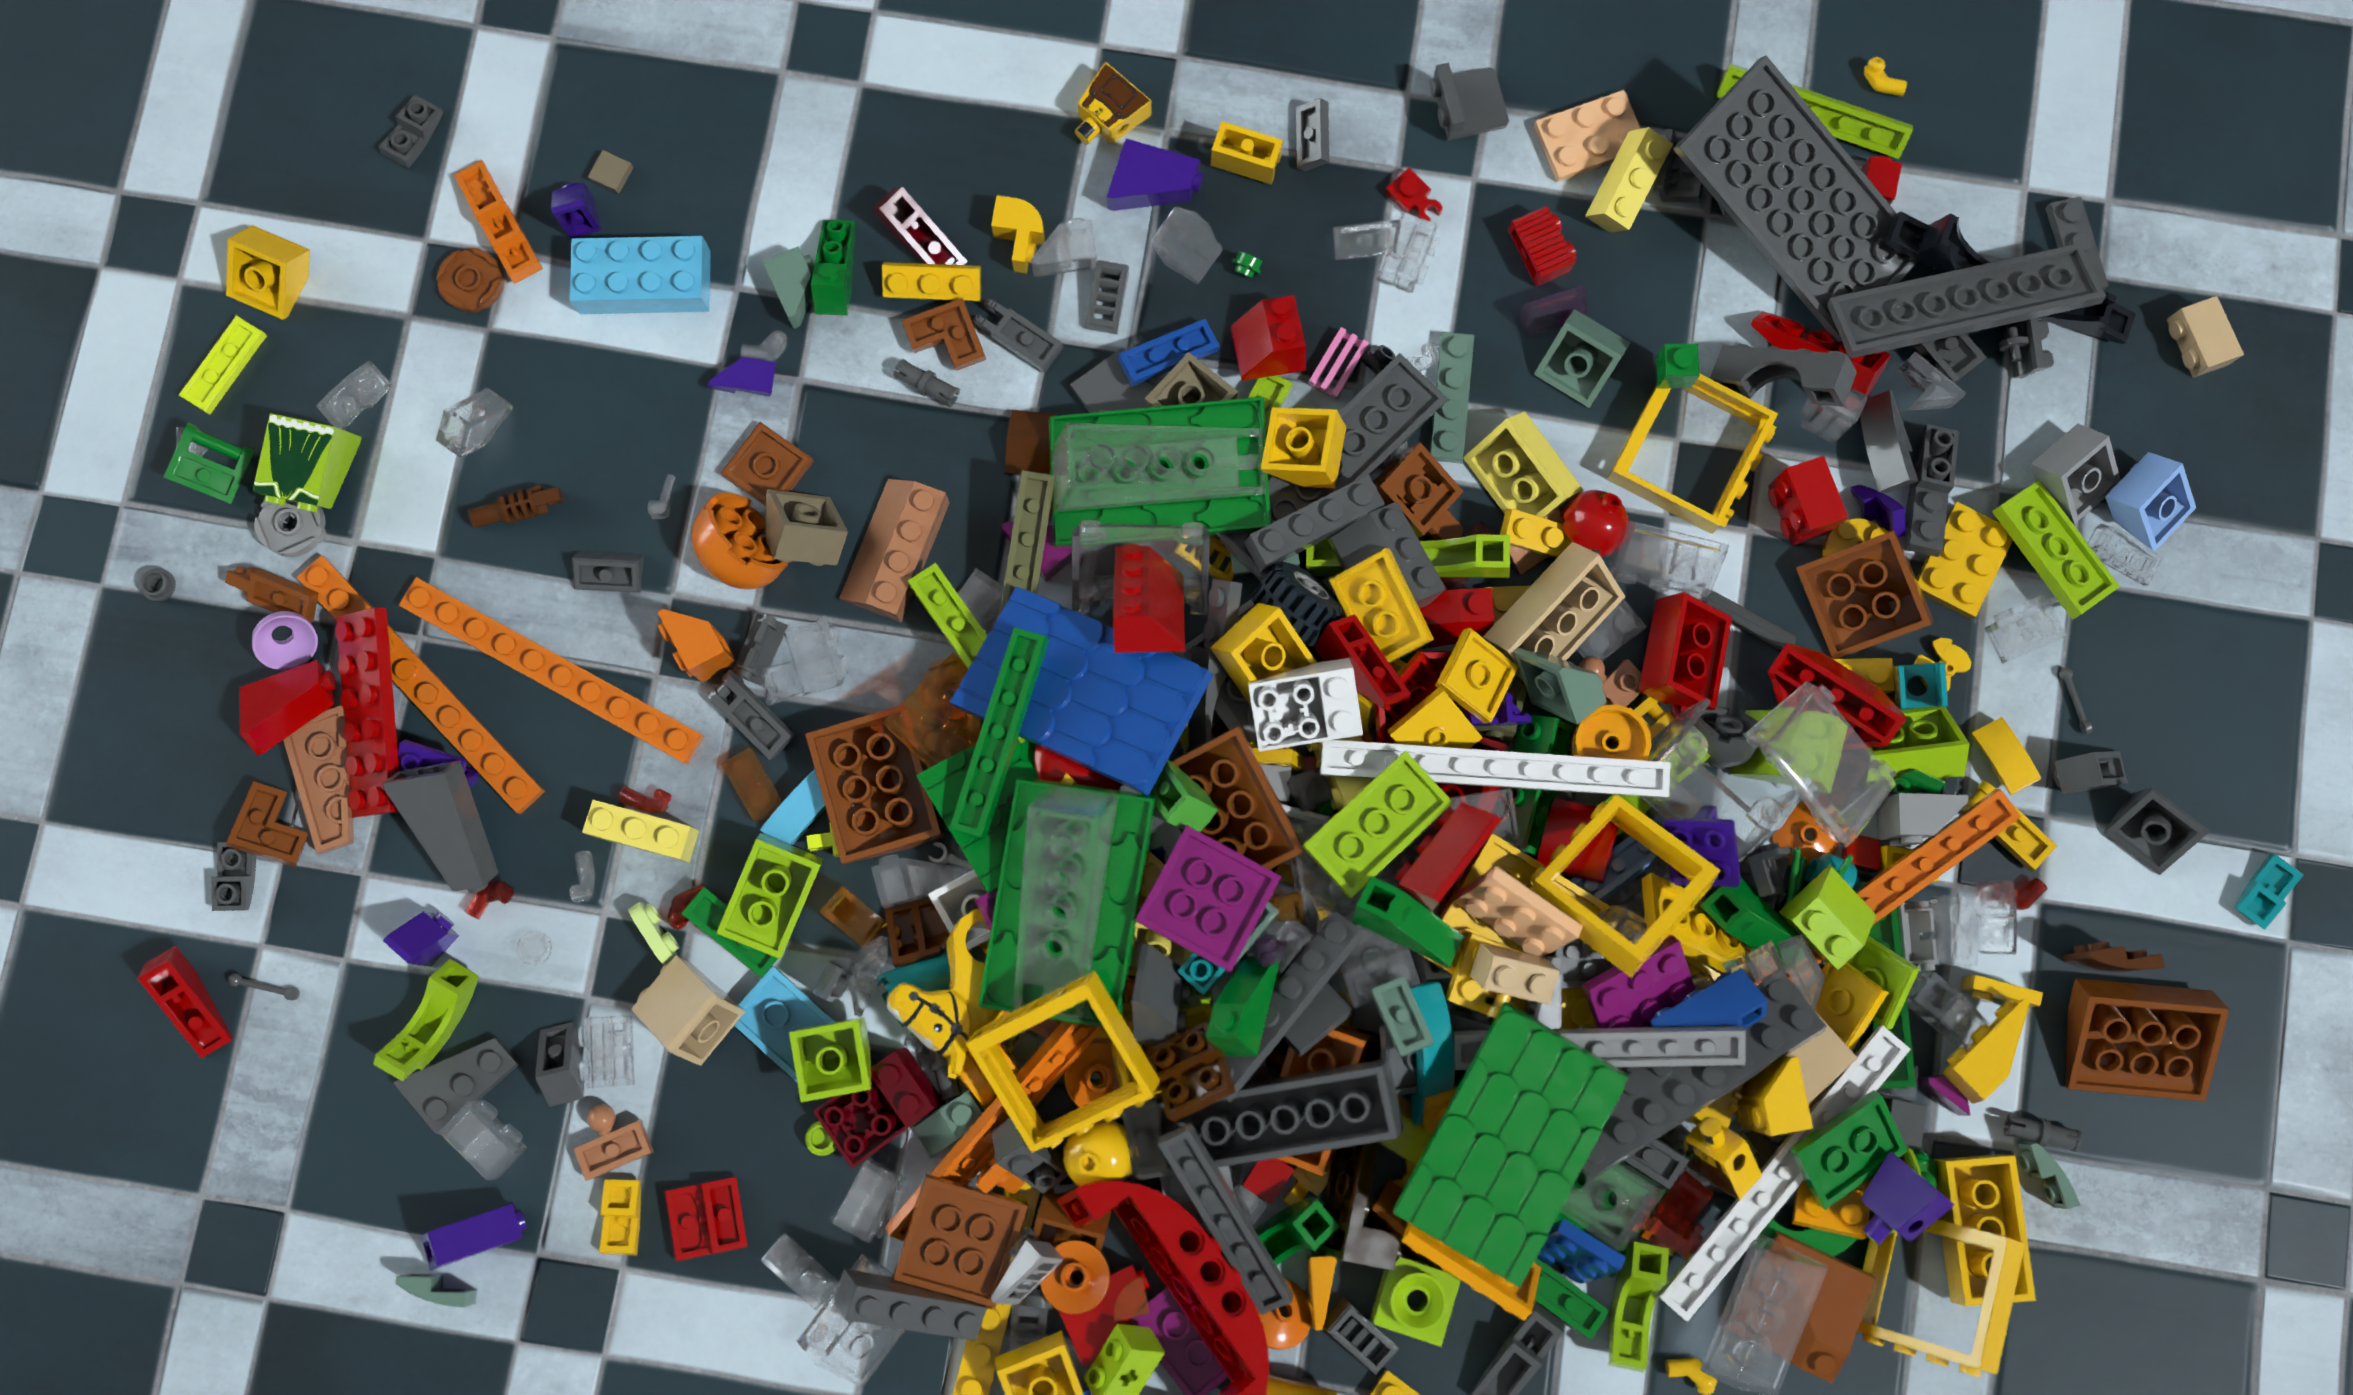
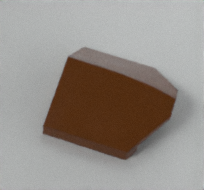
(1028, 443)
(915, 932)

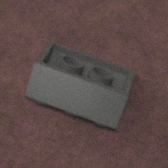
(1390, 529)

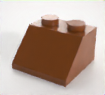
(1056, 1228)

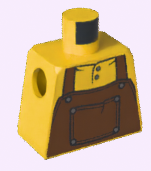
(1111, 107)
(1721, 1157)

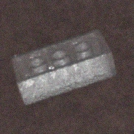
(1764, 1317)

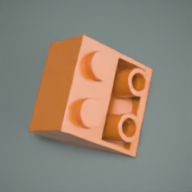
(698, 643)

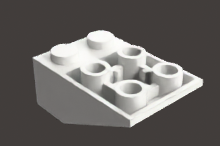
(1306, 705)

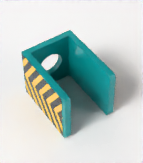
(1936, 685)

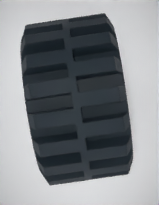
(1301, 598)

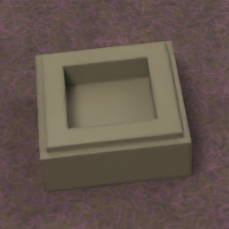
(610, 172)

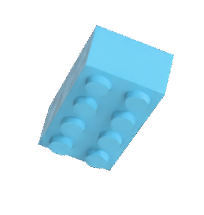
(640, 275)

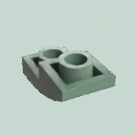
(2040, 1164)

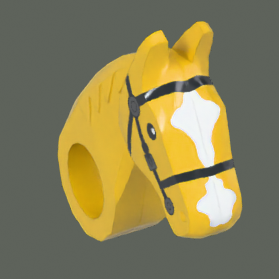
(948, 1017)

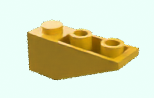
(1990, 1056)

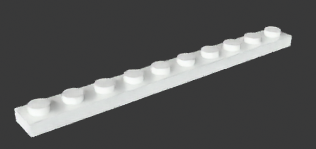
(1502, 768)
(1779, 1180)

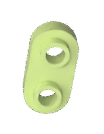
(647, 920)

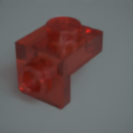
(1682, 1203)
(1667, 1238)

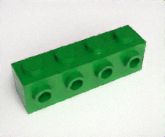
(1533, 806)

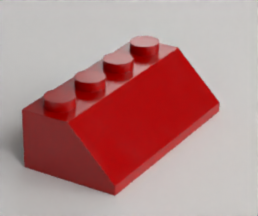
(1147, 602)

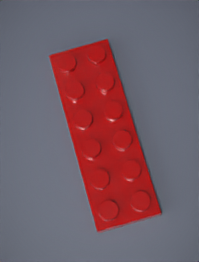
(367, 709)

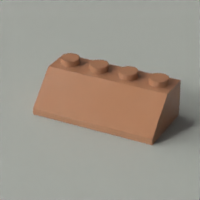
(895, 548)

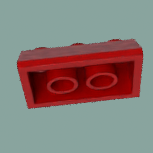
(1685, 651)
(1446, 854)

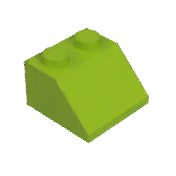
(1830, 918)
(831, 1059)

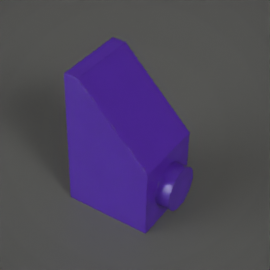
(575, 210)
(422, 938)

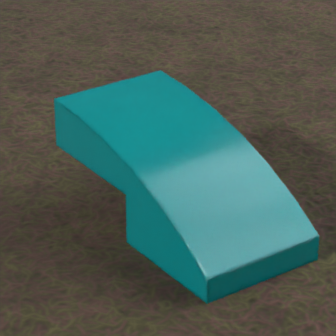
(2267, 890)

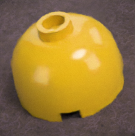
(1098, 1154)

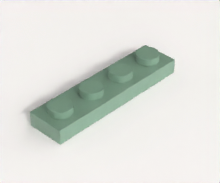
(1454, 382)

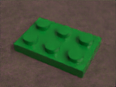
(1848, 1149)

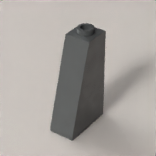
(446, 822)

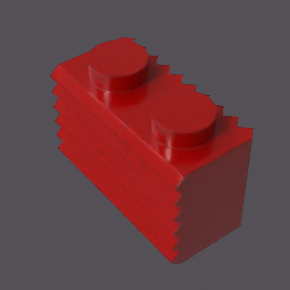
(1542, 245)

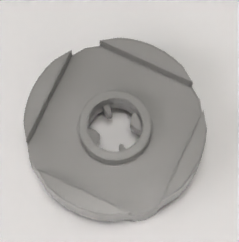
(285, 542)

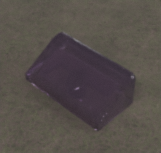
(1552, 310)

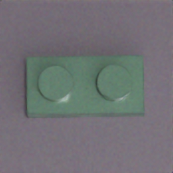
(1402, 1016)

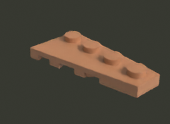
(319, 769)

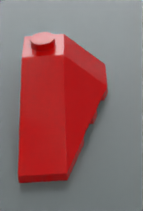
(1791, 336)
(1458, 611)

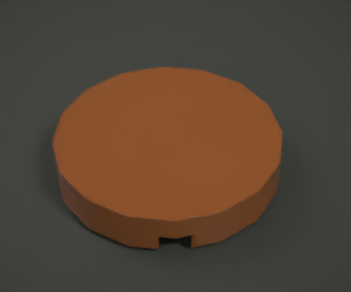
(470, 280)

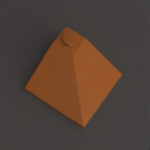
(1864, 595)
(1834, 1315)

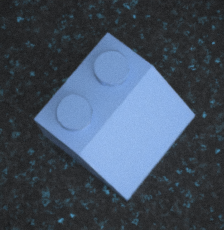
(2152, 499)

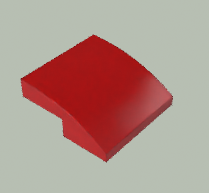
(1562, 821)
(705, 1219)

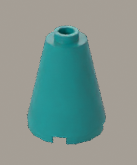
(927, 975)

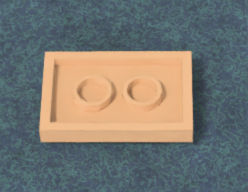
(1586, 135)
(1518, 913)

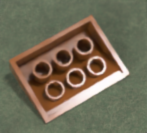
(872, 789)
(1248, 810)
(2143, 1039)

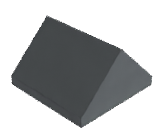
(2154, 829)

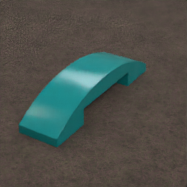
(1435, 1062)

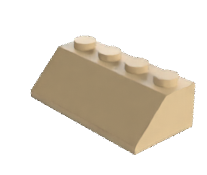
(1559, 607)

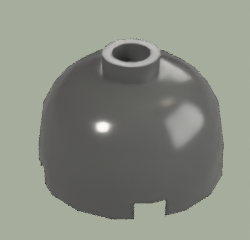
(1725, 737)

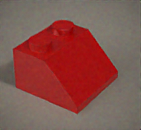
(1269, 339)

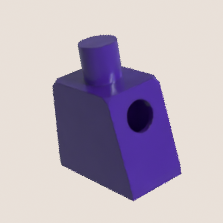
(1902, 1201)

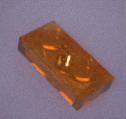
(752, 784)

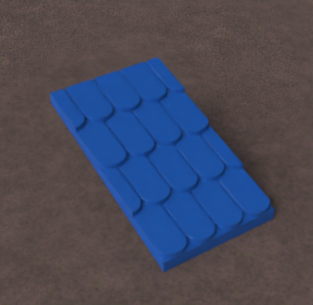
(1089, 702)

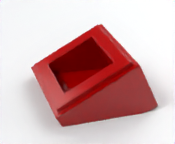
(1865, 853)

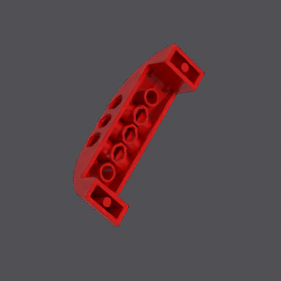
(1191, 1271)

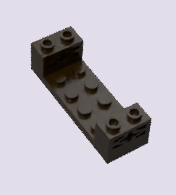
(1349, 1204)

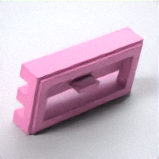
(1352, 340)

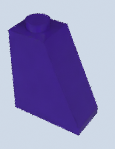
(1152, 177)
(472, 1236)

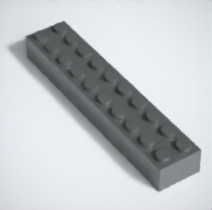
(1289, 1117)

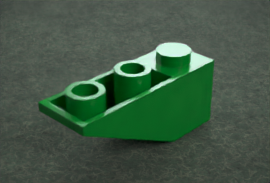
(833, 268)
(1747, 916)
(1406, 922)

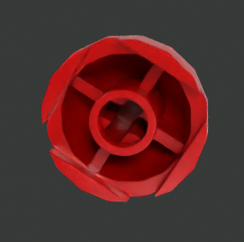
(1595, 521)

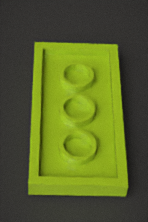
(2056, 549)
(1377, 824)

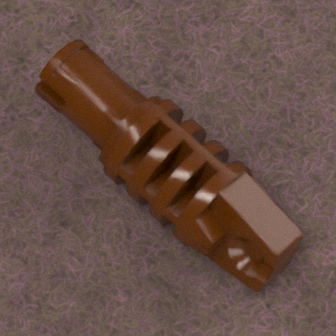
(516, 506)

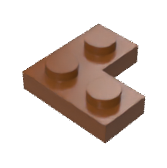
(950, 325)
(257, 829)

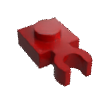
(1411, 193)

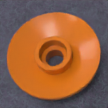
(1792, 835)
(1095, 1058)
(1060, 1288)
(1288, 1331)

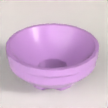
(287, 653)

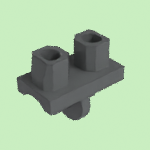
(2026, 347)

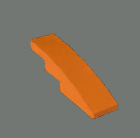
(498, 221)

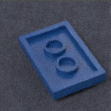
(1579, 1253)

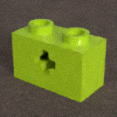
(1124, 1361)

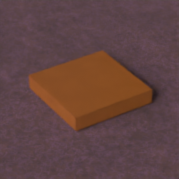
(766, 463)

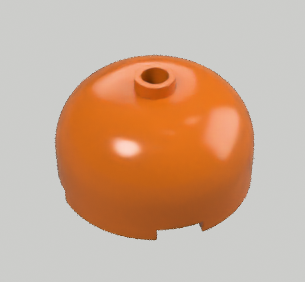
(726, 543)

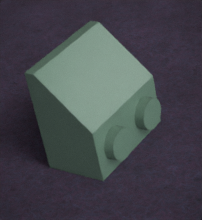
(1581, 358)
(1560, 685)

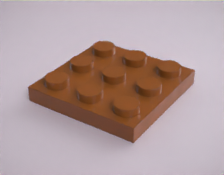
(959, 1240)

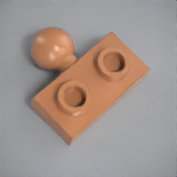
(1620, 685)
(613, 1147)

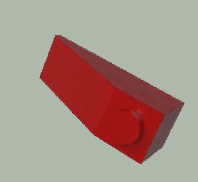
(1372, 671)
(185, 1001)

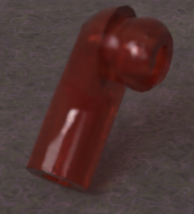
(643, 803)
(495, 891)
(2029, 894)
(679, 904)

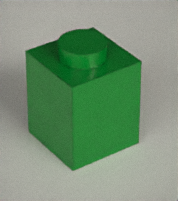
(1677, 366)

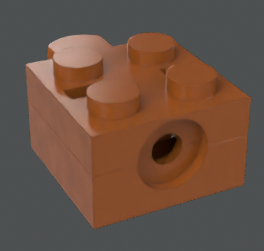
(1422, 493)

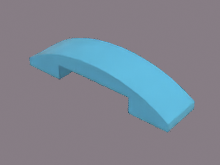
(796, 812)

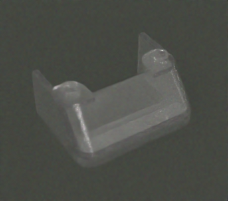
(1696, 786)

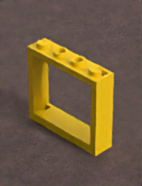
(1725, 399)
(1659, 841)
(1011, 1094)
(1994, 1310)

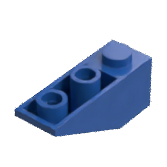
(1727, 1002)

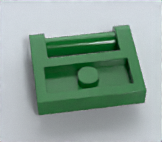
(203, 473)

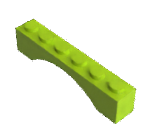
(1457, 557)

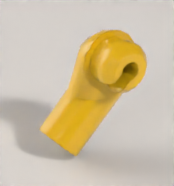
(1691, 1368)

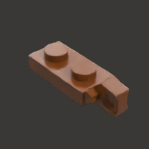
(273, 591)

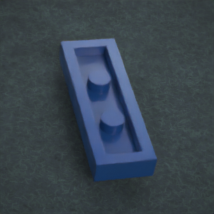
(1166, 352)

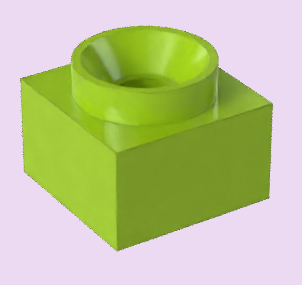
(1431, 1317)

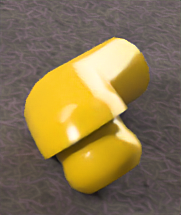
(1880, 81)

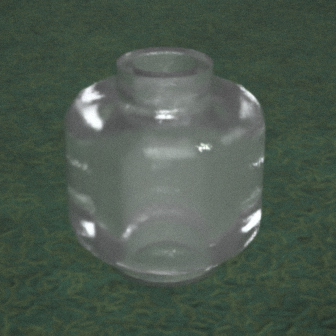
(1624, 922)

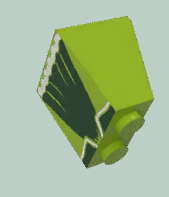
(303, 462)

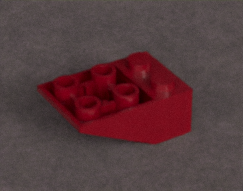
(875, 1117)

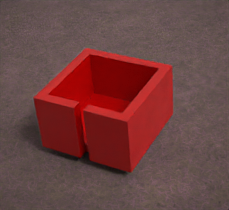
(1807, 501)

